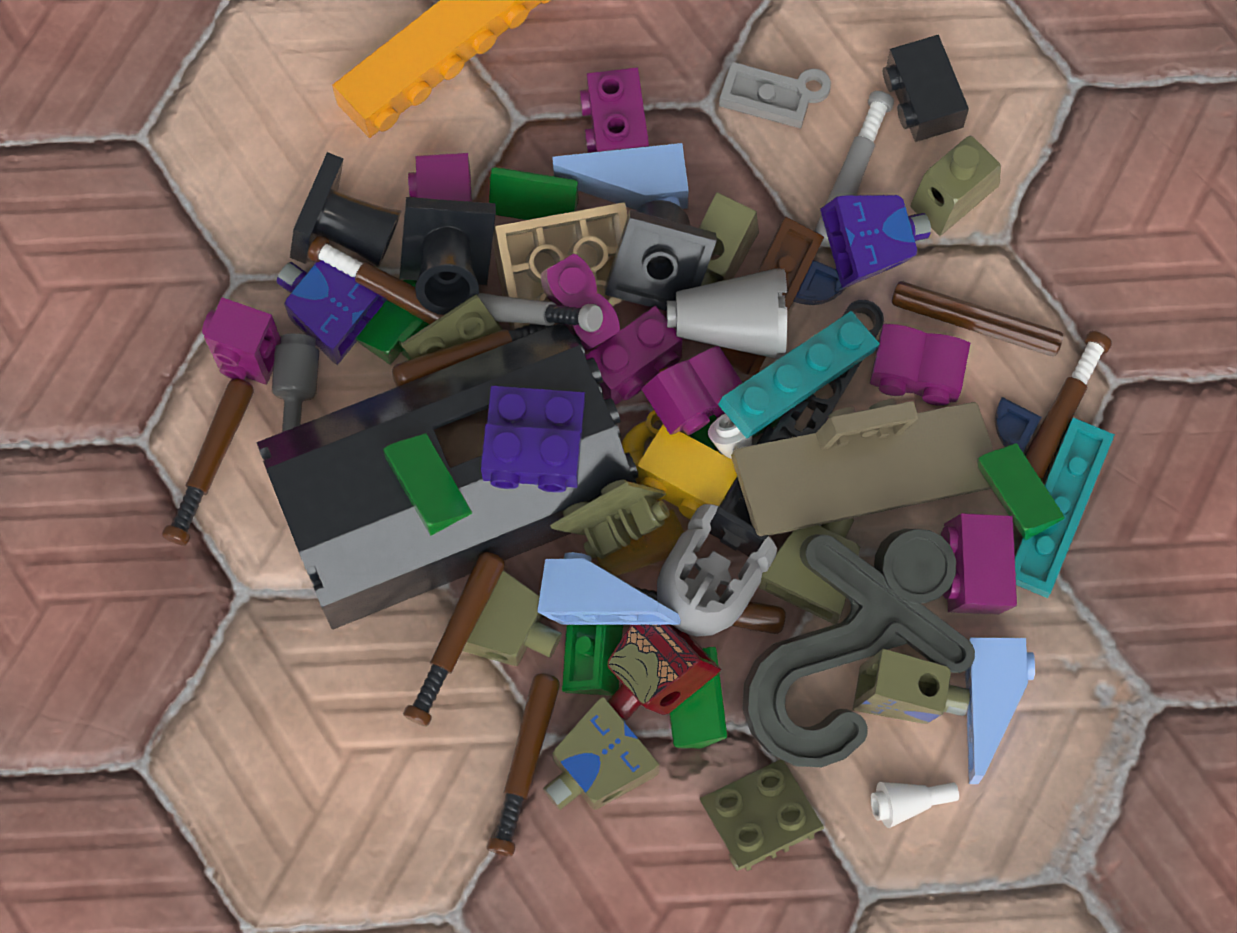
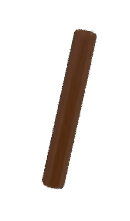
(977, 318)

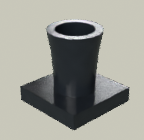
(342, 219)
(446, 250)
(659, 255)

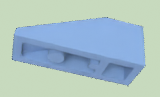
(629, 174)
(585, 594)
(995, 688)

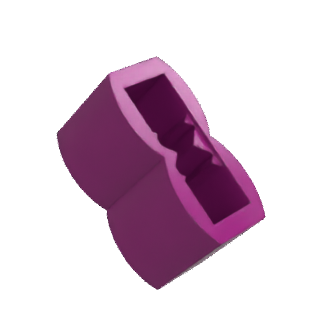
(574, 285)
(920, 364)
(691, 391)

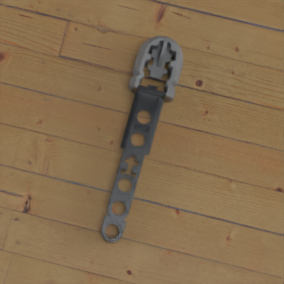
(695, 600)

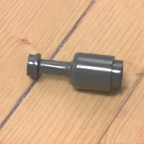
(295, 375)

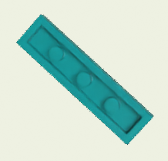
(798, 374)
(1070, 486)

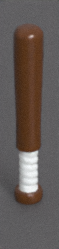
(372, 278)
(1063, 409)

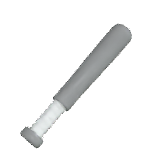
(859, 153)

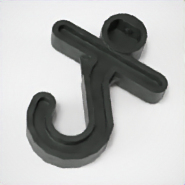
(884, 614)

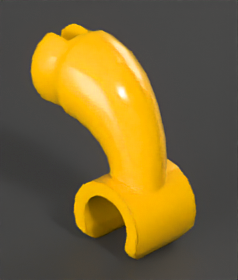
(636, 437)

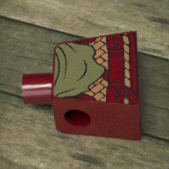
(657, 669)

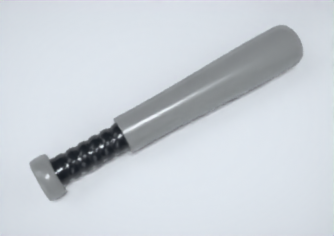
(541, 312)

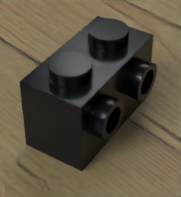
(925, 88)

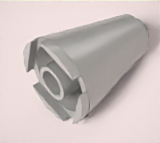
(735, 313)

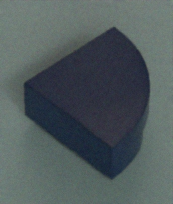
(818, 285)
(1015, 424)

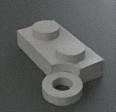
(772, 94)

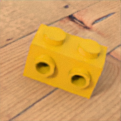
(686, 471)

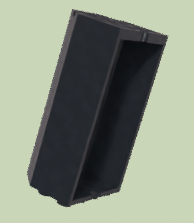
(357, 521)

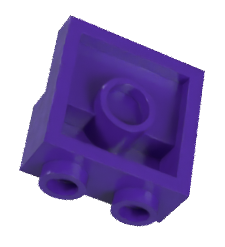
(533, 438)

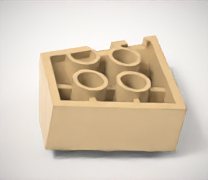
(537, 244)

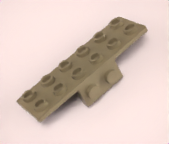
(863, 465)

